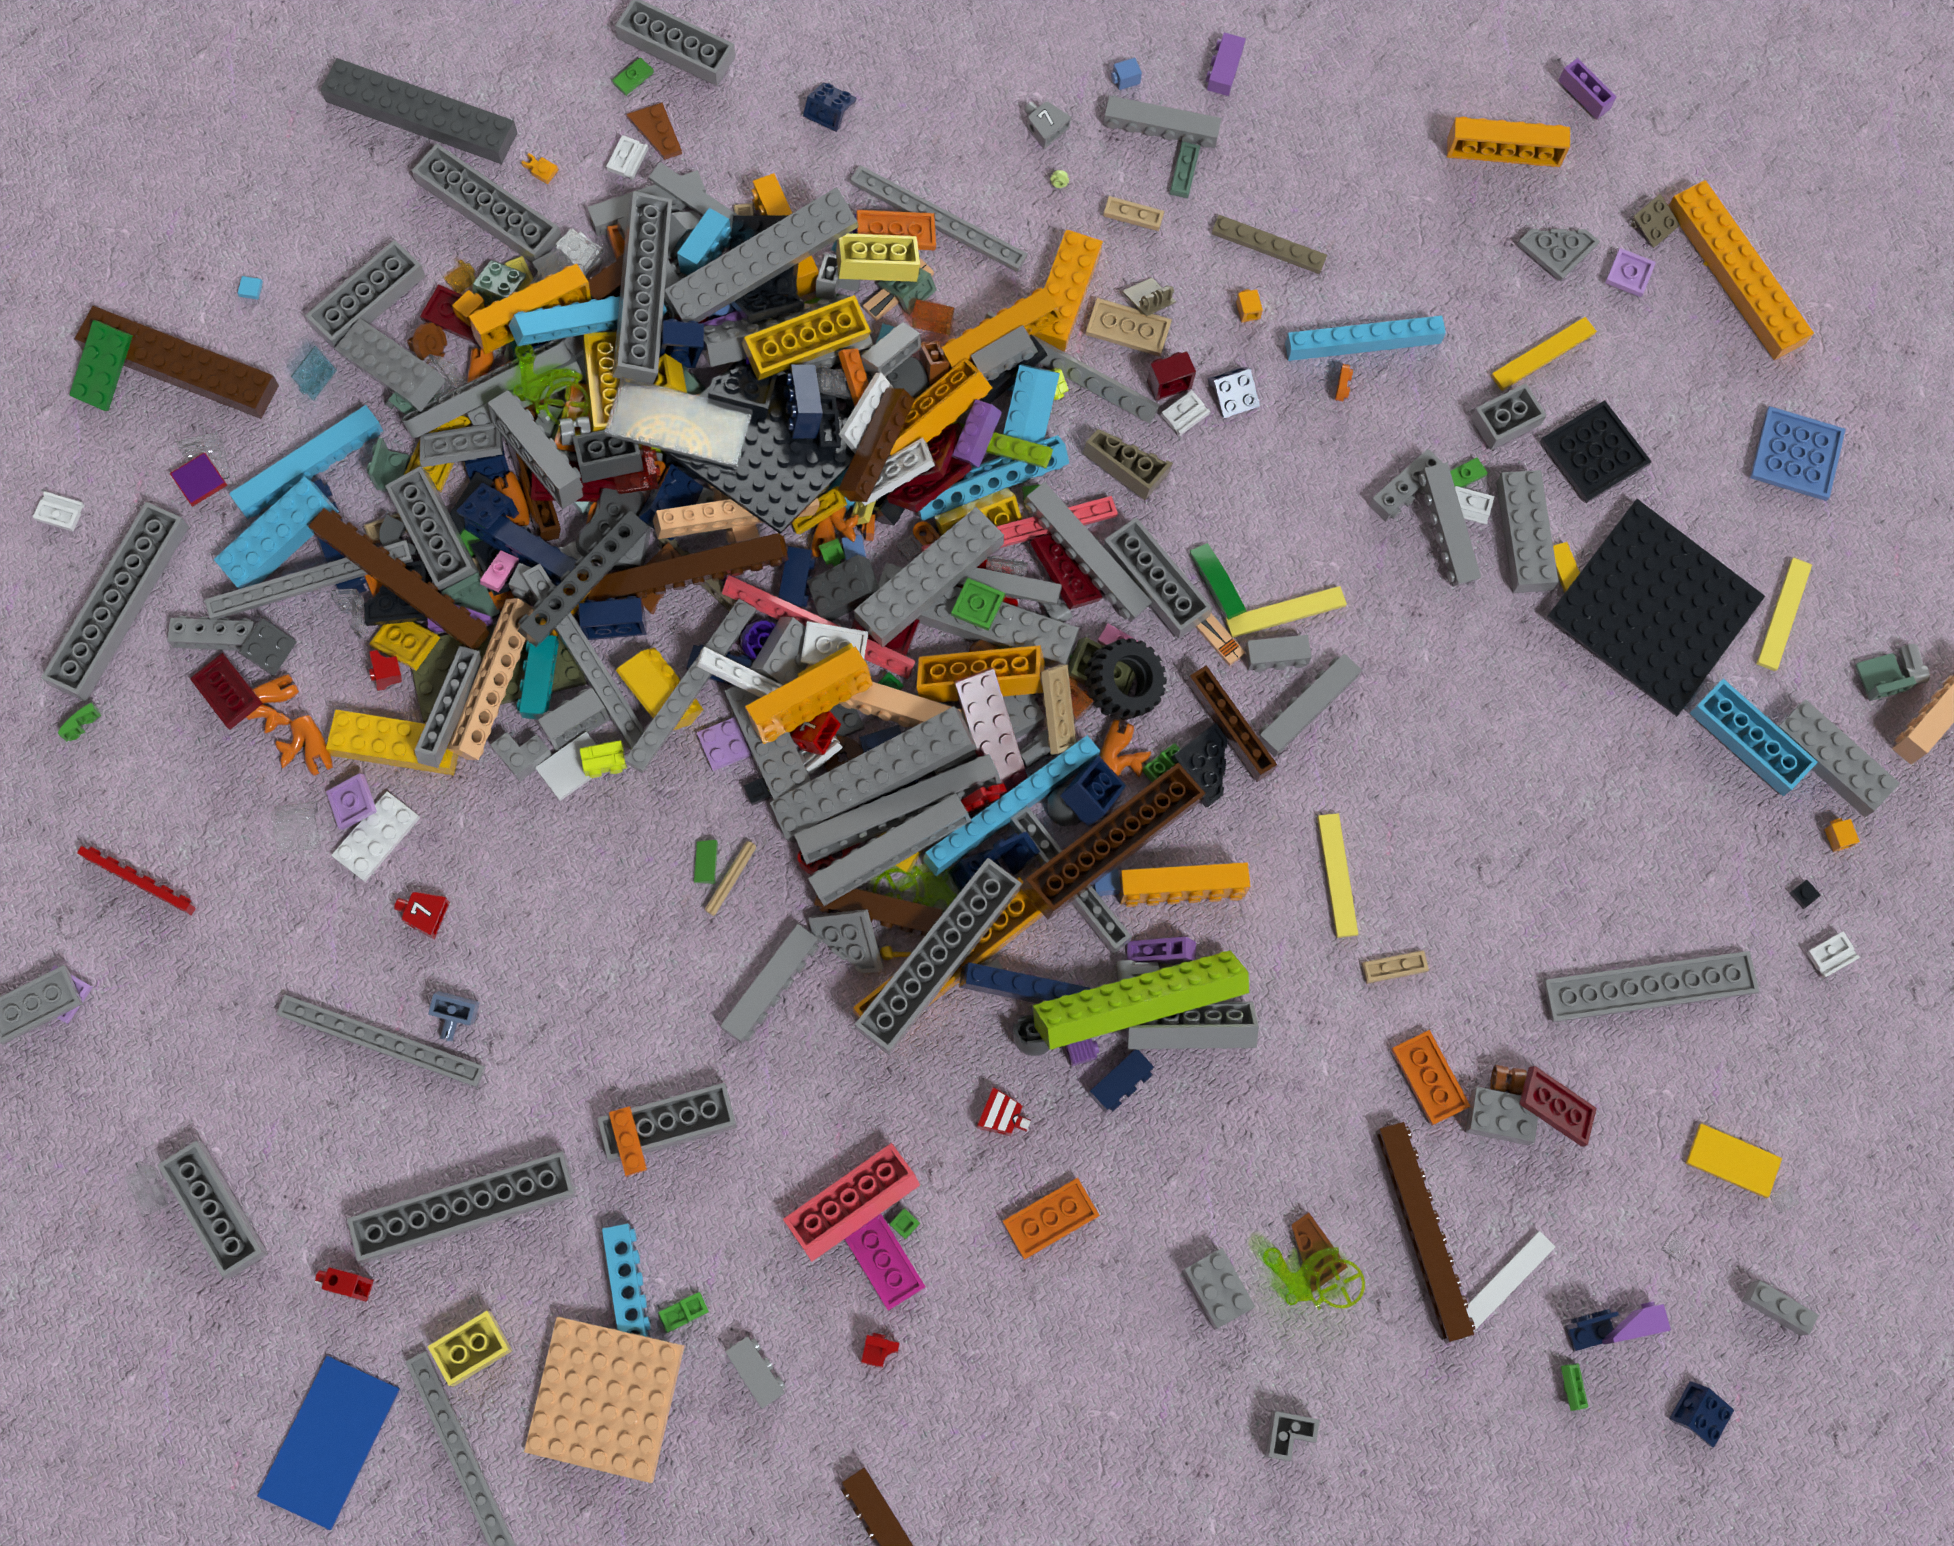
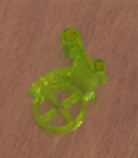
(534, 384)
(934, 886)
(1299, 1282)

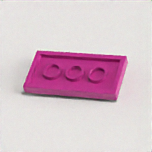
(884, 1262)

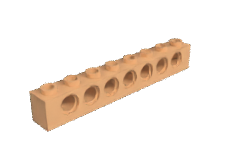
(708, 517)
(505, 645)

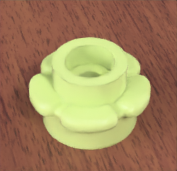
(1059, 179)

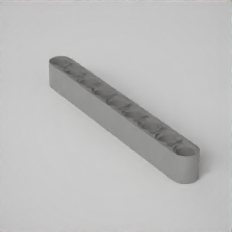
(482, 390)

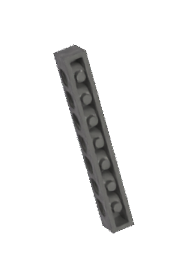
(537, 633)

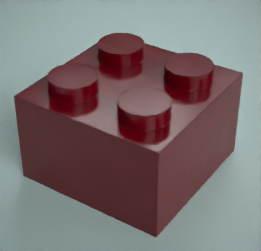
(1171, 375)

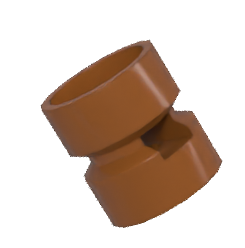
(1515, 1080)

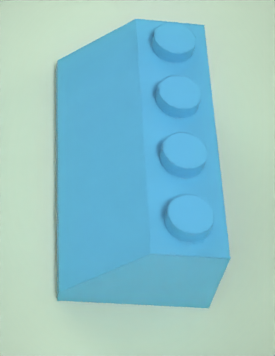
(1031, 403)

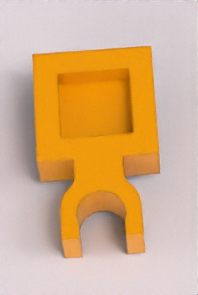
(541, 169)

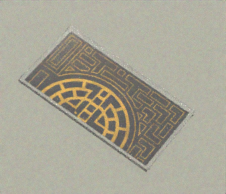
(678, 422)

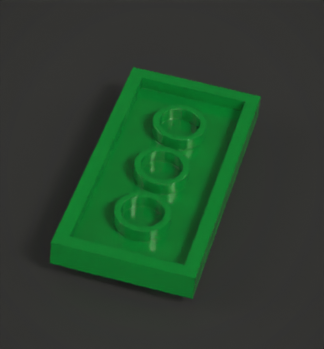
(100, 365)

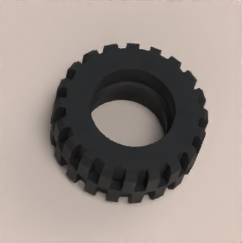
(1147, 671)

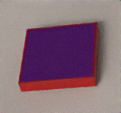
(198, 479)

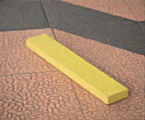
(1286, 612)
(1784, 614)
(1337, 875)

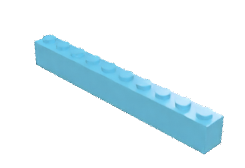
(1001, 811)

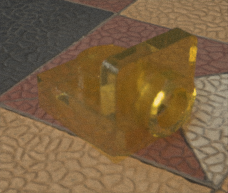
(461, 277)

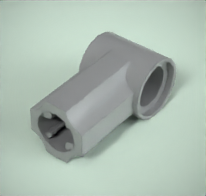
(1060, 612)
(1913, 663)
(1036, 749)
(1129, 969)

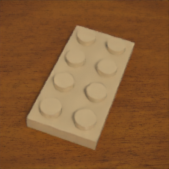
(1128, 327)
(1058, 708)

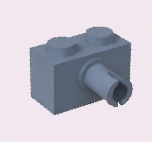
(453, 1011)

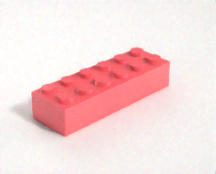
(851, 1202)

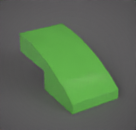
(683, 1312)

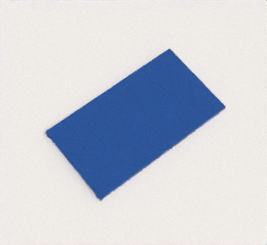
(328, 1443)

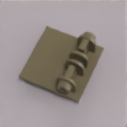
(1655, 220)
(1150, 296)

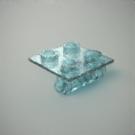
(313, 373)

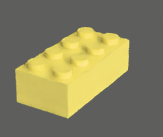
(878, 257)

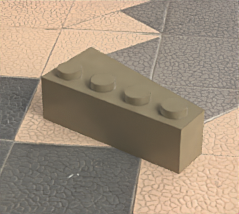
(1127, 463)

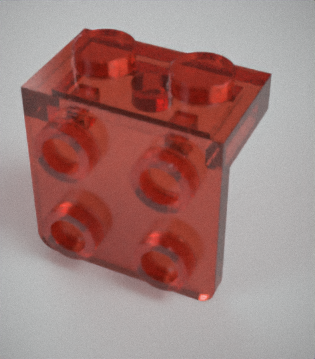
(643, 479)

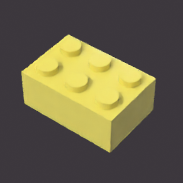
(469, 1348)

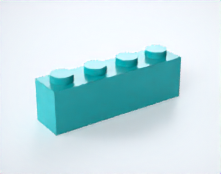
(538, 679)

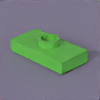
(633, 76)
(1468, 473)
(1574, 1387)

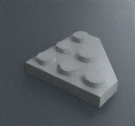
(1558, 249)
(850, 938)

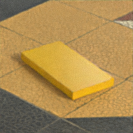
(440, 472)
(1733, 1160)

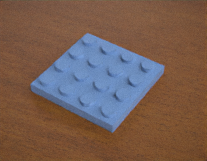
(1798, 453)

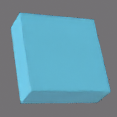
(250, 287)

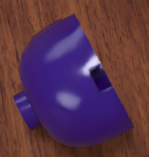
(755, 636)

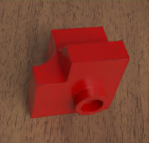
(384, 670)
(877, 1349)

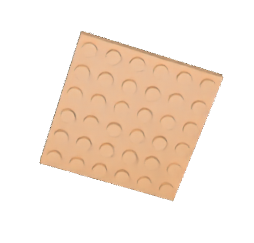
(604, 1399)

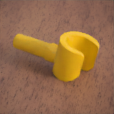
(887, 953)

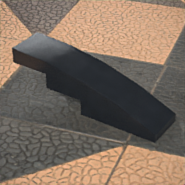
(829, 425)

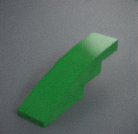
(1218, 581)

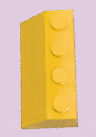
(998, 507)
(653, 683)

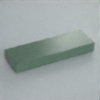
(1184, 170)

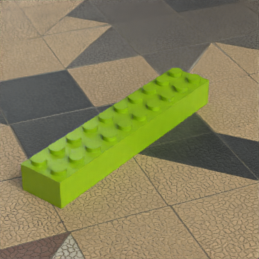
(1140, 999)

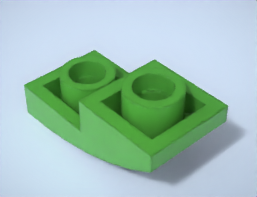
(73, 726)
(1161, 763)

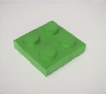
(978, 604)

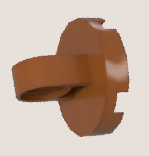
(428, 340)

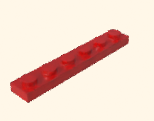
(129, 875)

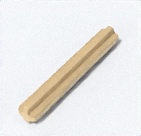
(730, 878)

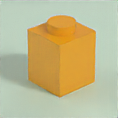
(467, 305)
(1249, 305)
(1841, 834)

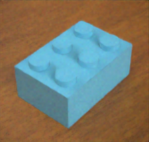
(705, 242)

